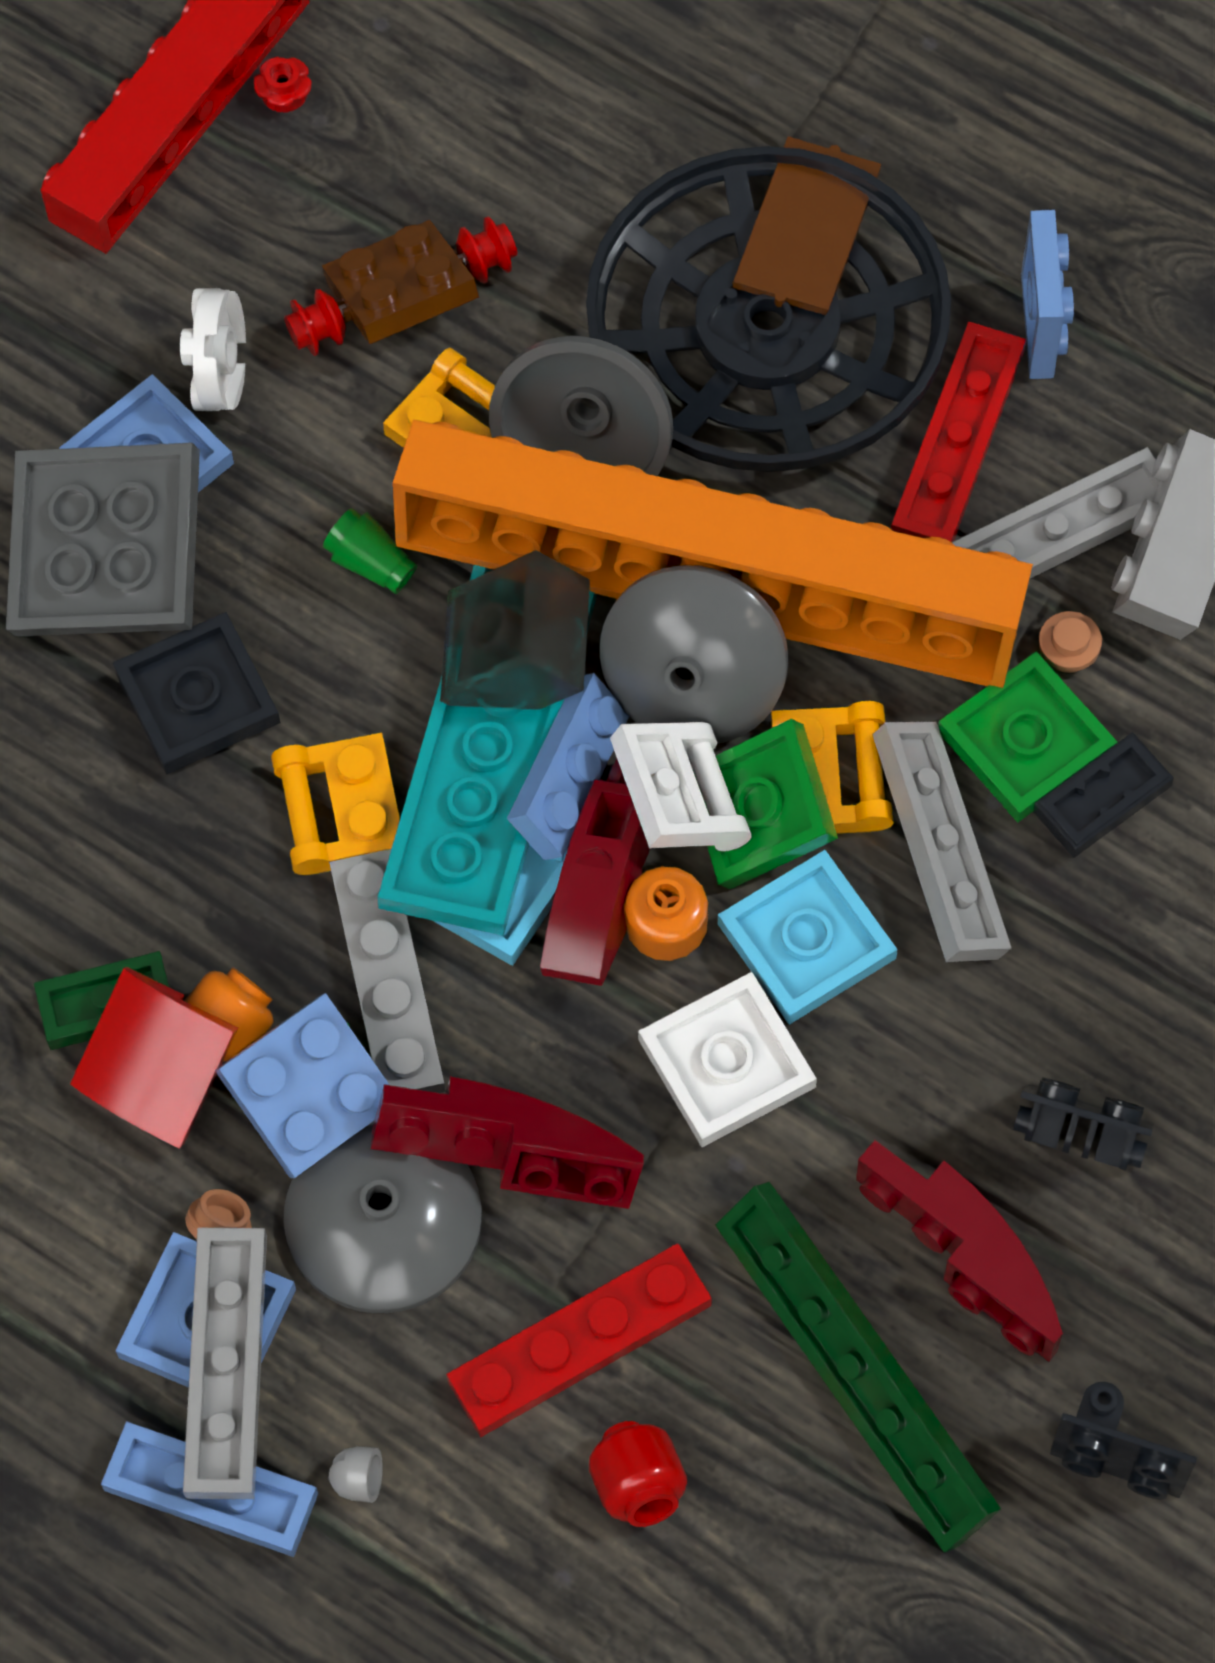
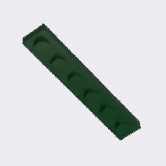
(857, 1367)

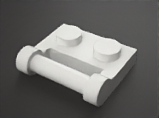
(666, 790)

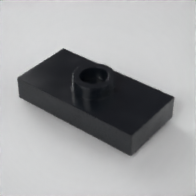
(1103, 794)

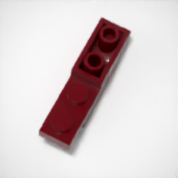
(593, 884)
(525, 1138)
(987, 1261)

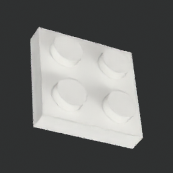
(727, 1059)

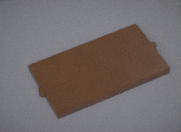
(804, 232)

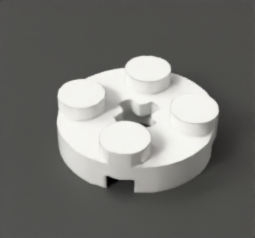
(213, 349)

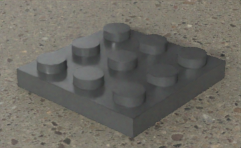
(103, 540)

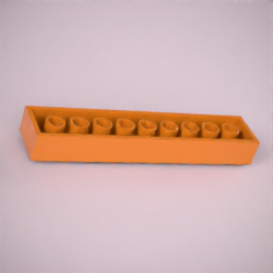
(821, 575)

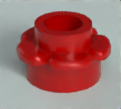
(285, 95)

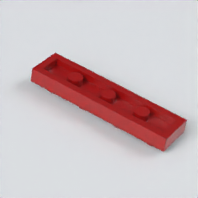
(959, 433)
(579, 1340)

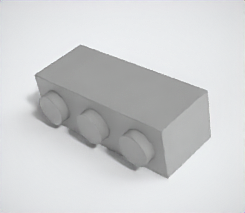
(1174, 557)

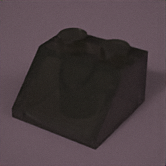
(516, 636)

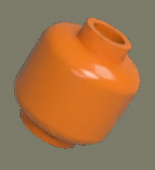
(666, 913)
(237, 1002)

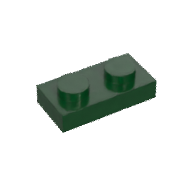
(75, 1001)

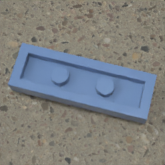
(566, 768)
(151, 1472)

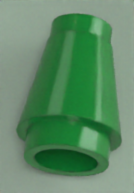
(369, 551)

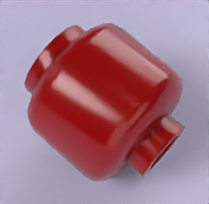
(637, 1473)

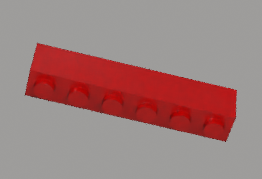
(161, 114)

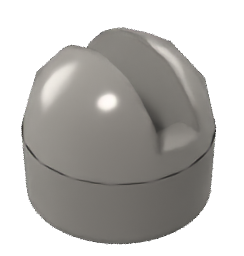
(357, 1473)

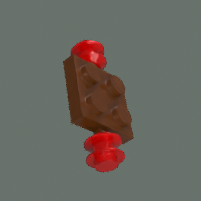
(400, 283)

